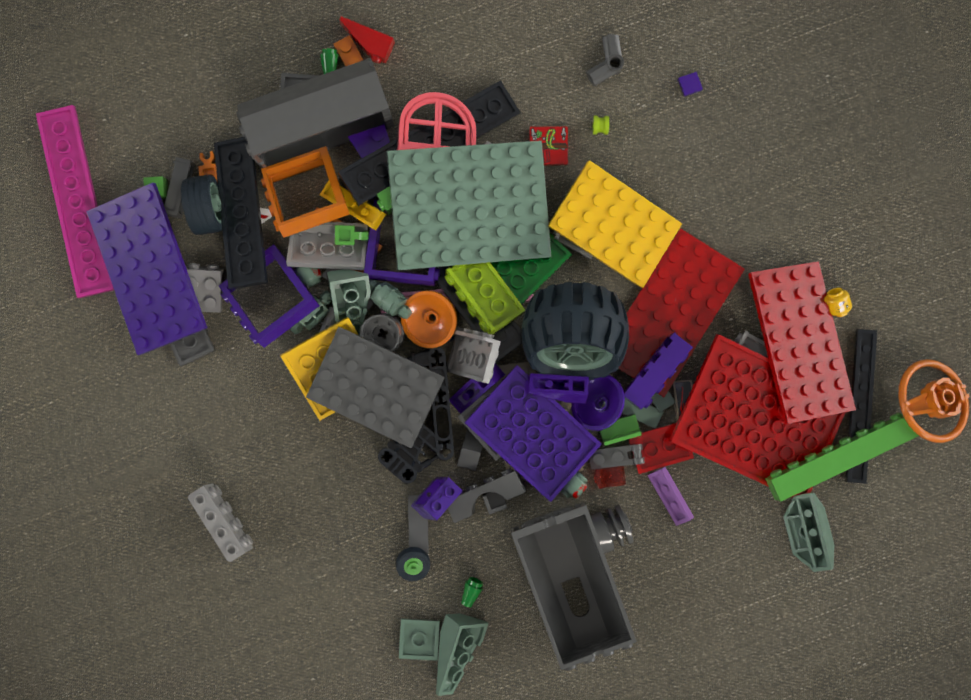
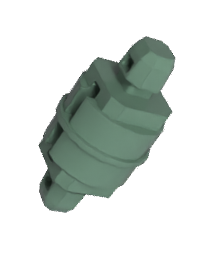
(389, 299)
(315, 316)

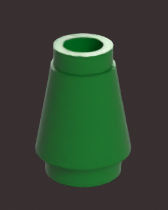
(329, 60)
(471, 591)

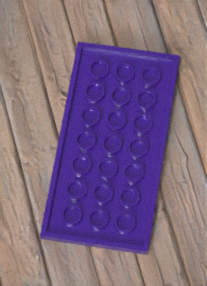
(146, 269)

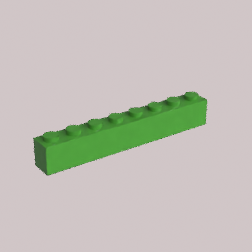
(840, 457)

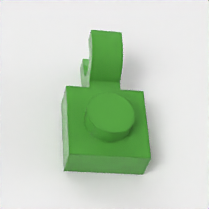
(347, 235)

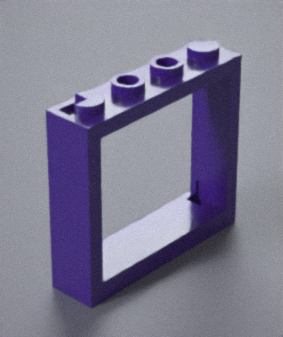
(371, 258)
(284, 322)

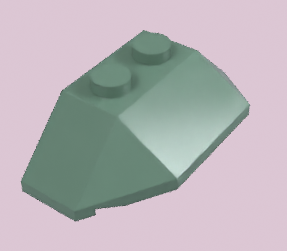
(810, 532)

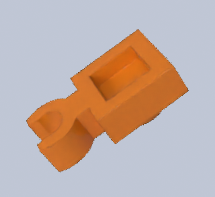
(208, 167)

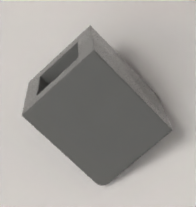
(494, 502)

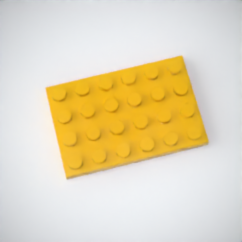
(615, 224)

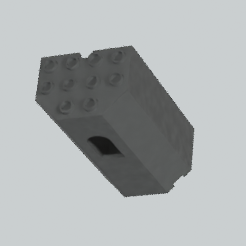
(314, 114)
(560, 549)

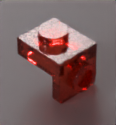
(610, 477)

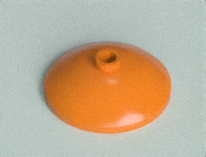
(421, 327)

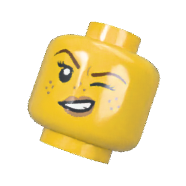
(838, 302)

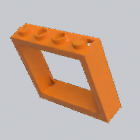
(293, 167)

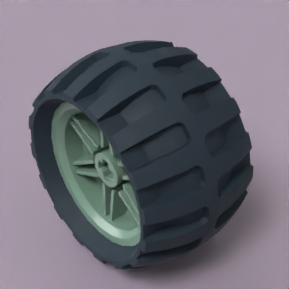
(575, 330)

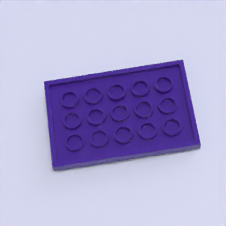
(532, 434)

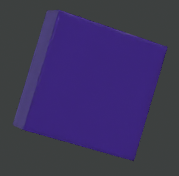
(690, 84)

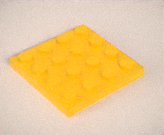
(306, 358)

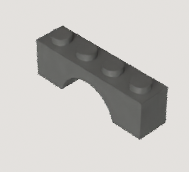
(507, 485)

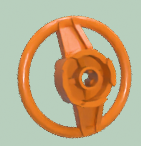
(937, 399)

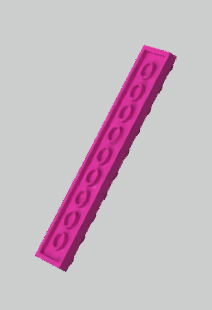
(73, 197)

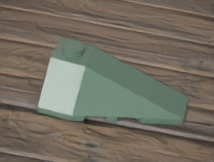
(349, 295)
(457, 642)

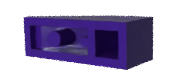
(560, 387)
(474, 390)

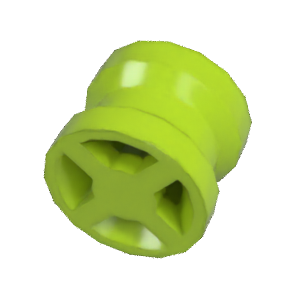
(600, 125)

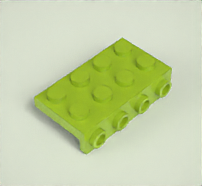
(485, 295)

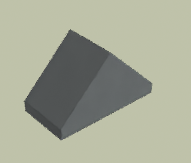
(470, 452)

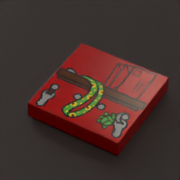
(553, 144)

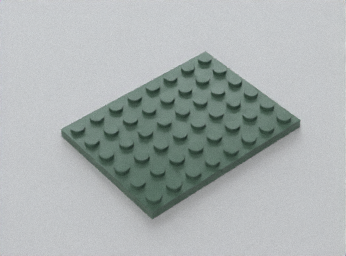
(468, 204)

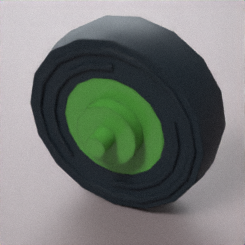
(413, 564)

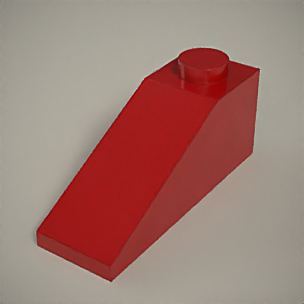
(374, 43)

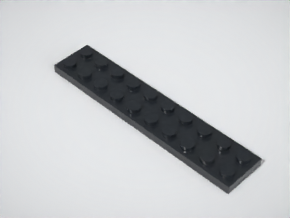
(489, 109)

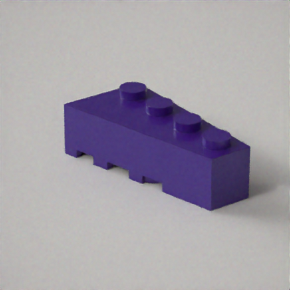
(369, 140)
(657, 370)

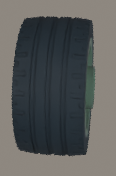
(201, 204)

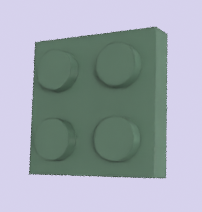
(419, 639)

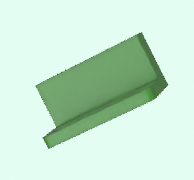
(621, 430)

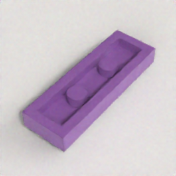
(670, 496)

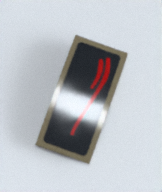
(681, 392)

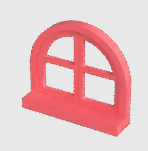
(438, 99)

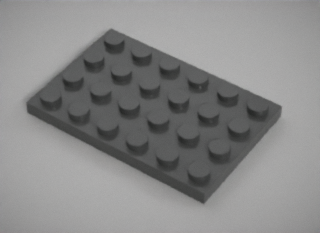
(375, 387)

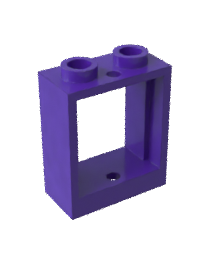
(442, 495)

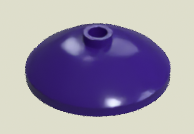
(592, 414)

